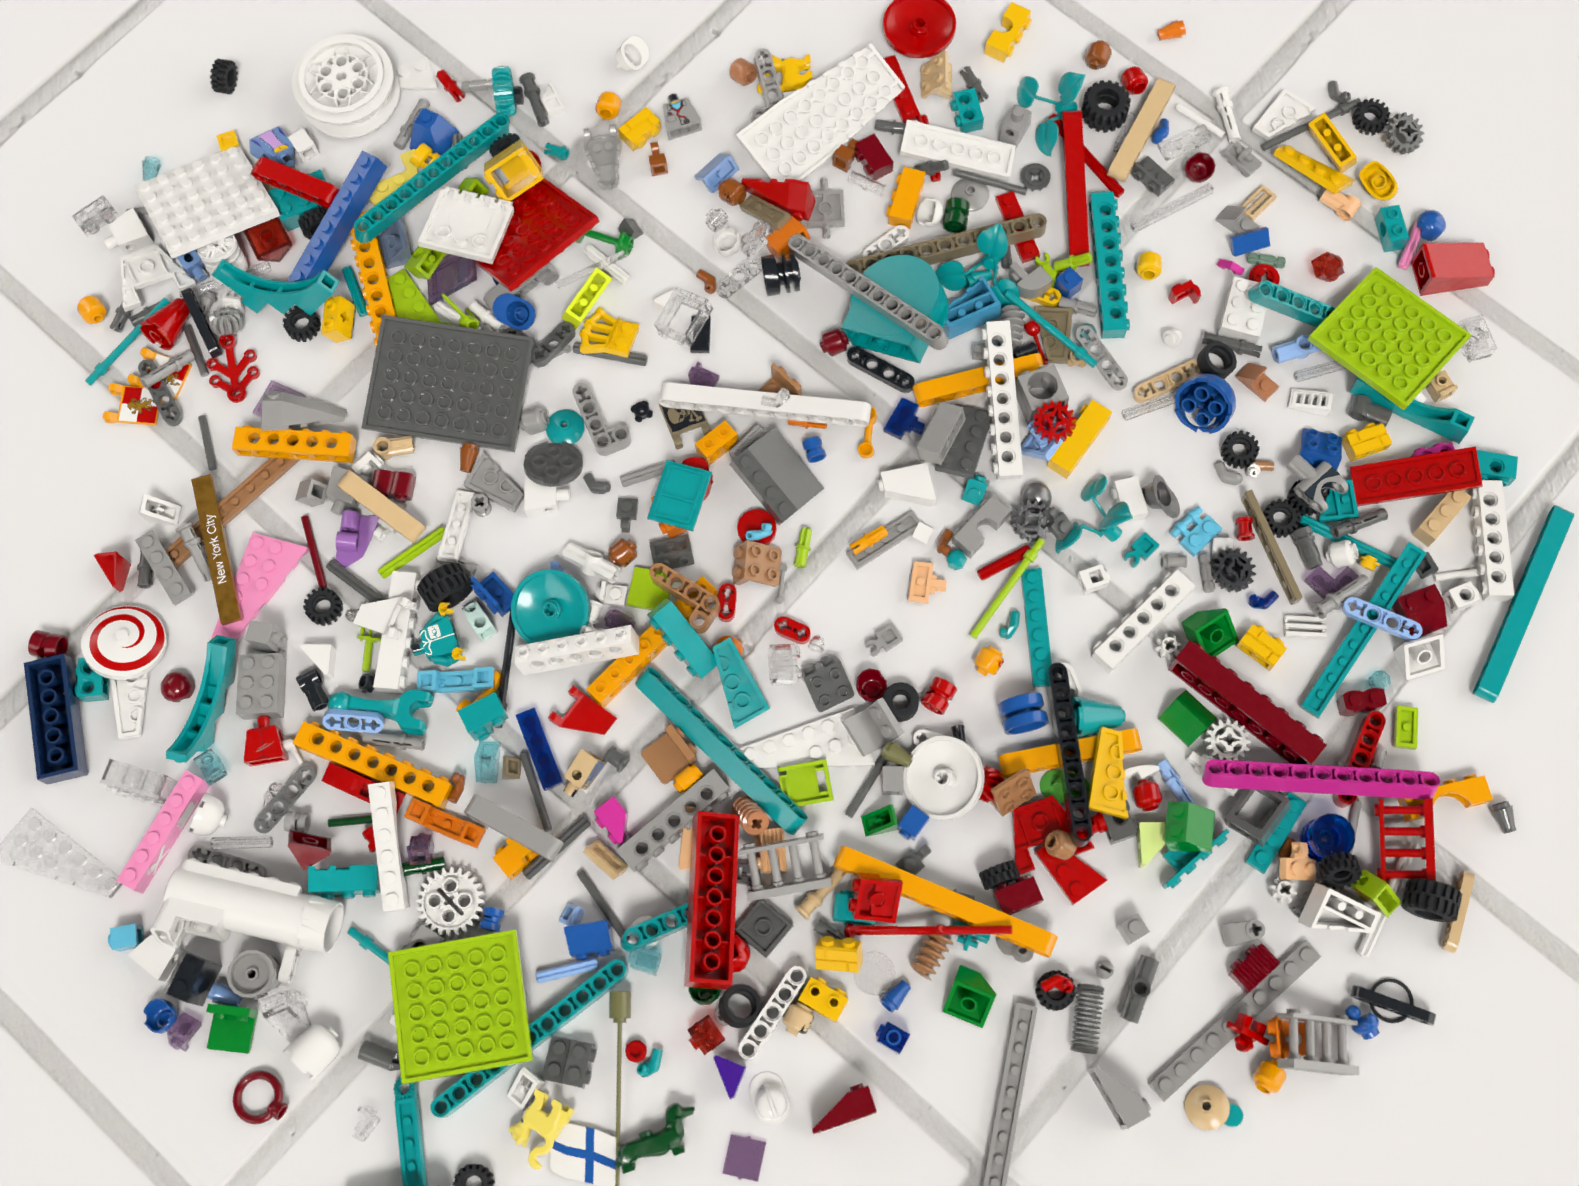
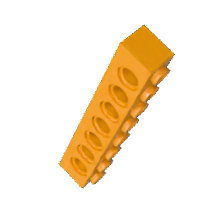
(369, 275)
(625, 669)
(306, 741)

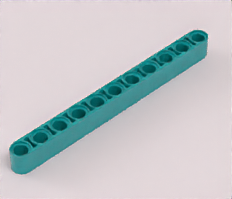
(430, 178)
(1523, 604)
(721, 751)
(542, 1035)

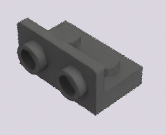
(1152, 176)
(672, 552)

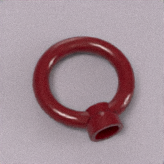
(275, 1109)

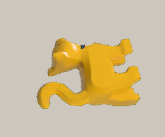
(790, 71)

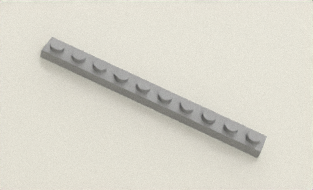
(1219, 1035)
(1010, 1095)

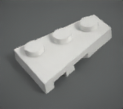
(1282, 114)

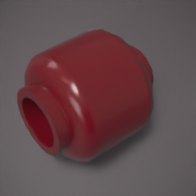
(834, 342)

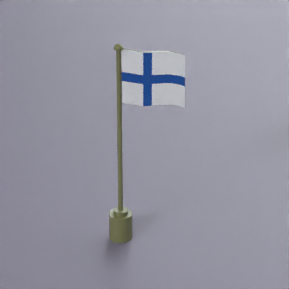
(586, 1152)

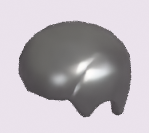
(1036, 491)

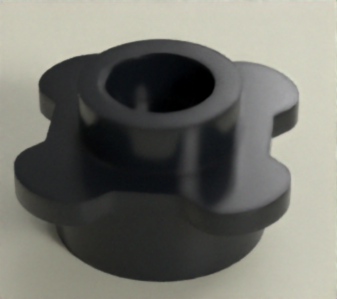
(641, 406)
(366, 683)

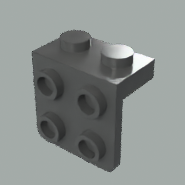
(827, 682)

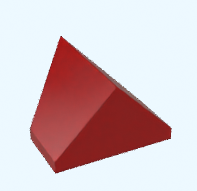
(114, 567)

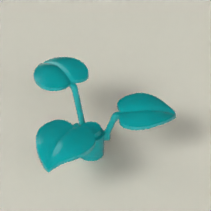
(1068, 87)
(995, 245)
(1108, 526)

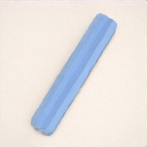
(567, 970)

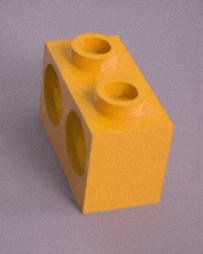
(716, 443)

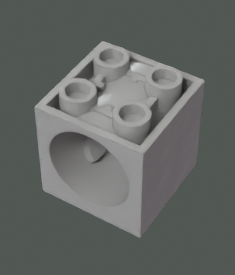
(1046, 378)

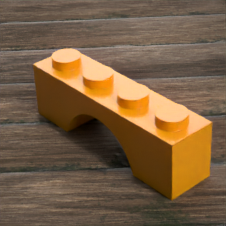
(1469, 792)

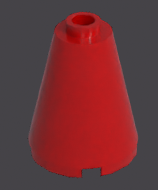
(166, 324)

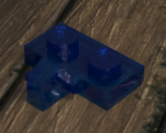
(904, 420)

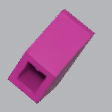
(614, 819)

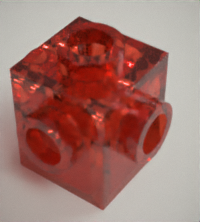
(1328, 267)
(705, 1035)

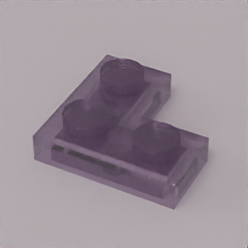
(1323, 583)

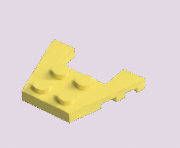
(390, 184)

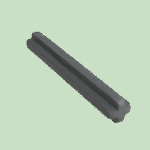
(633, 358)
(353, 582)
(567, 838)

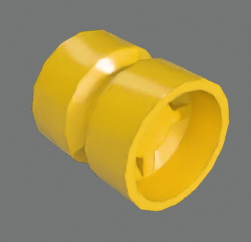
(422, 155)

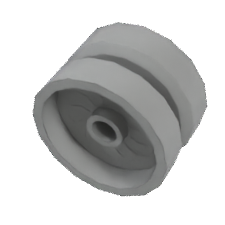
(251, 963)

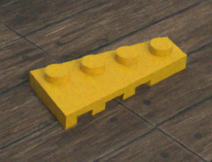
(1315, 170)

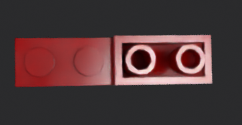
(353, 783)

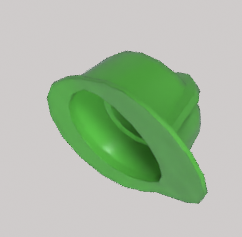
(1052, 785)

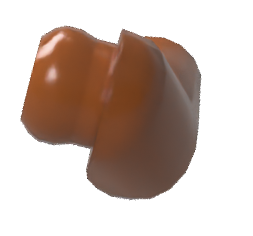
(1286, 849)

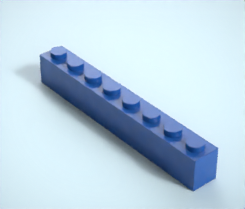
(340, 217)

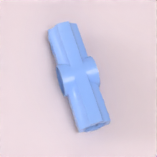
(1292, 350)

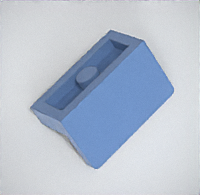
(716, 171)

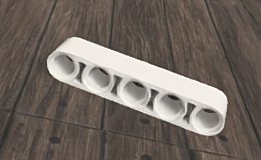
(771, 1024)

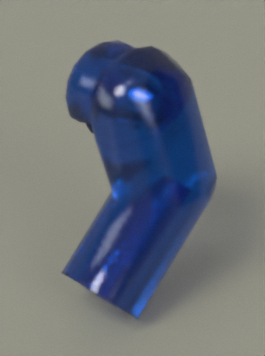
(1263, 603)

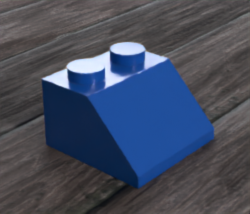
(589, 939)

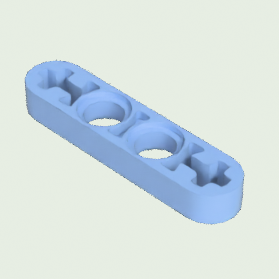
(1382, 616)

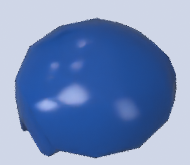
(1431, 224)
(160, 1015)

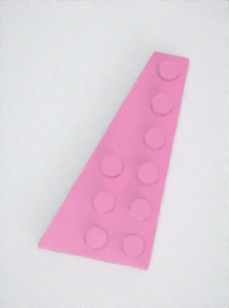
(259, 578)

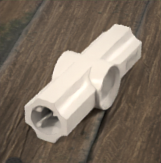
(591, 563)

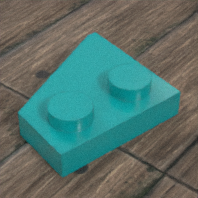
(1340, 505)

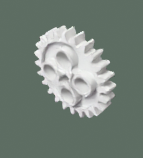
(437, 915)

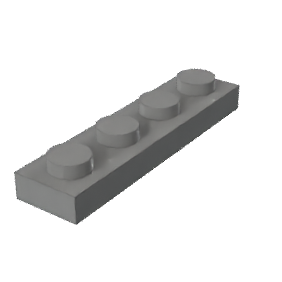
(163, 567)

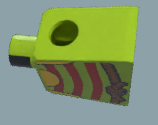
(1372, 887)

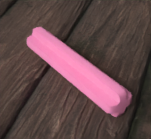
(1410, 247)

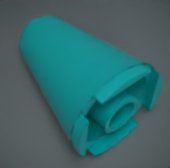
(1093, 714)

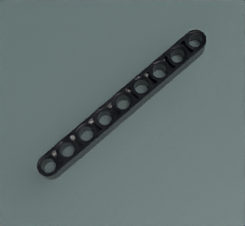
(1069, 763)

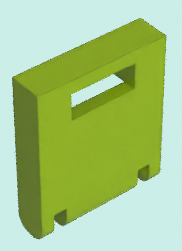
(802, 783)

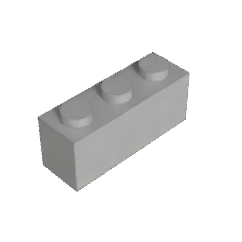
(941, 433)

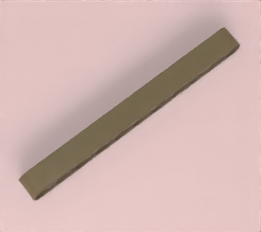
(953, 243)

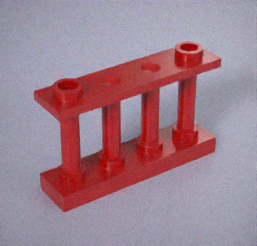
(1425, 831)

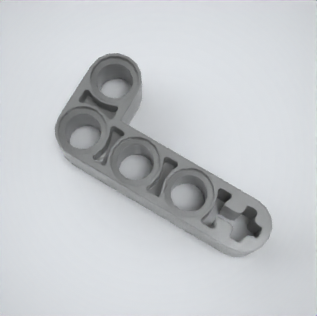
(766, 86)
(546, 275)
(595, 418)

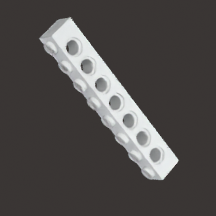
(1001, 331)

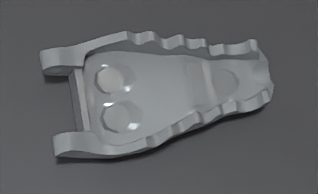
(604, 157)

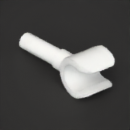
(287, 745)

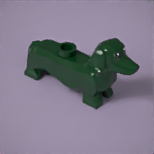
(656, 1143)

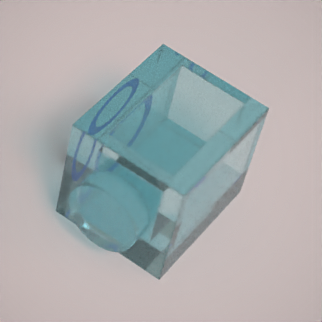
(645, 961)

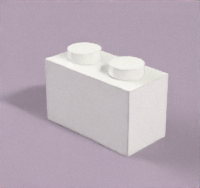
(1130, 492)

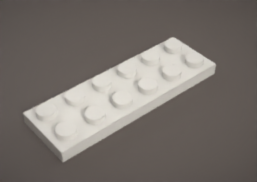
(959, 149)

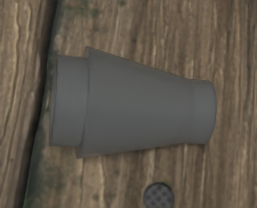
(1504, 815)

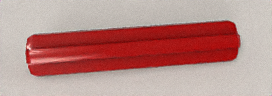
(1002, 563)

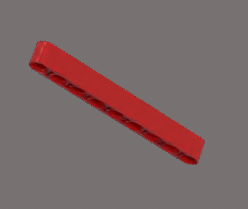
(1075, 183)

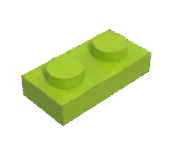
(1406, 727)

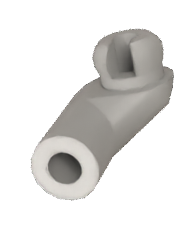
(1227, 476)

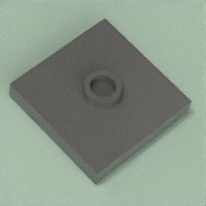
(763, 928)

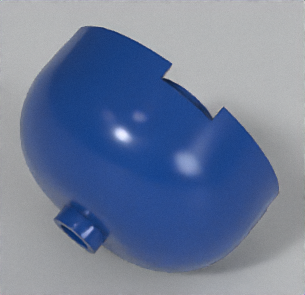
(1212, 396)

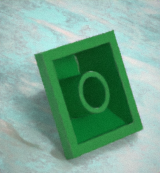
(1211, 630)
(970, 997)

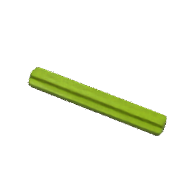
(411, 553)

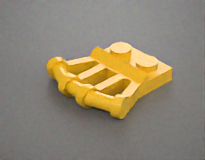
(620, 338)

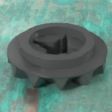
(1034, 170)

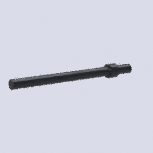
(506, 664)

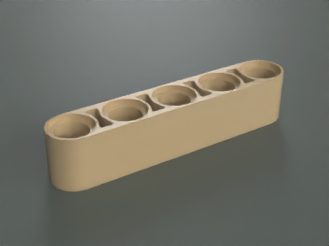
(381, 506)

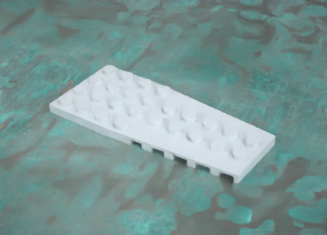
(821, 116)

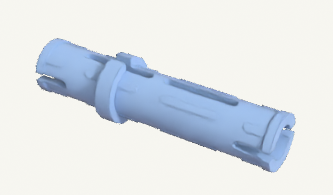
(1173, 781)

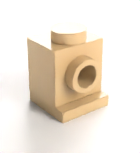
(1441, 387)

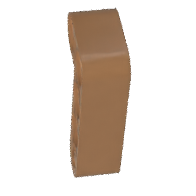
(683, 592)

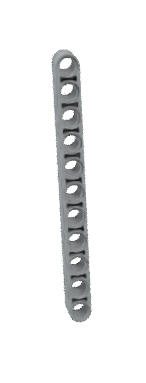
(869, 292)

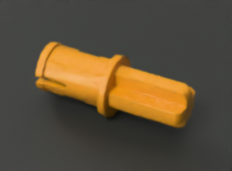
(868, 539)

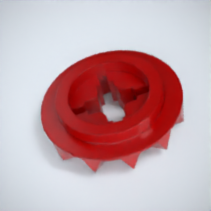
(1260, 270)

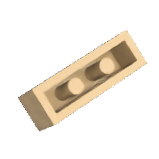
(1441, 516)

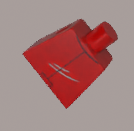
(264, 744)

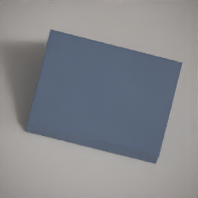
(395, 245)

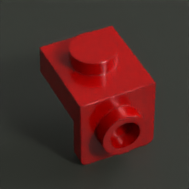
(1183, 290)

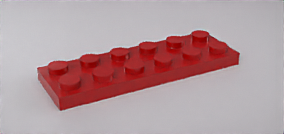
(1416, 476)

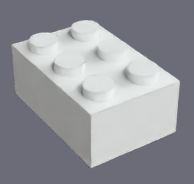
(1241, 316)

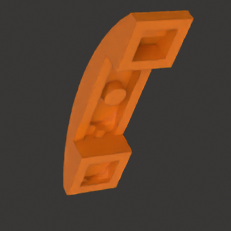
(445, 823)

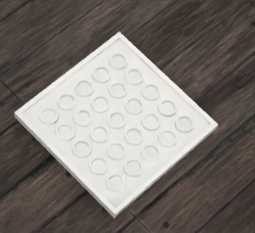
(205, 201)

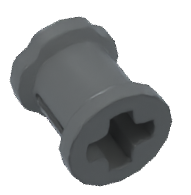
(616, 759)

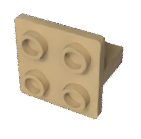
(937, 76)

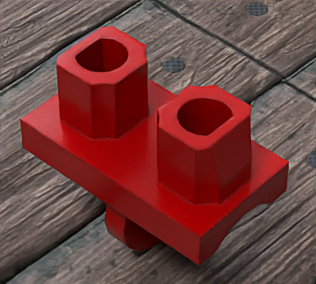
(1247, 1036)

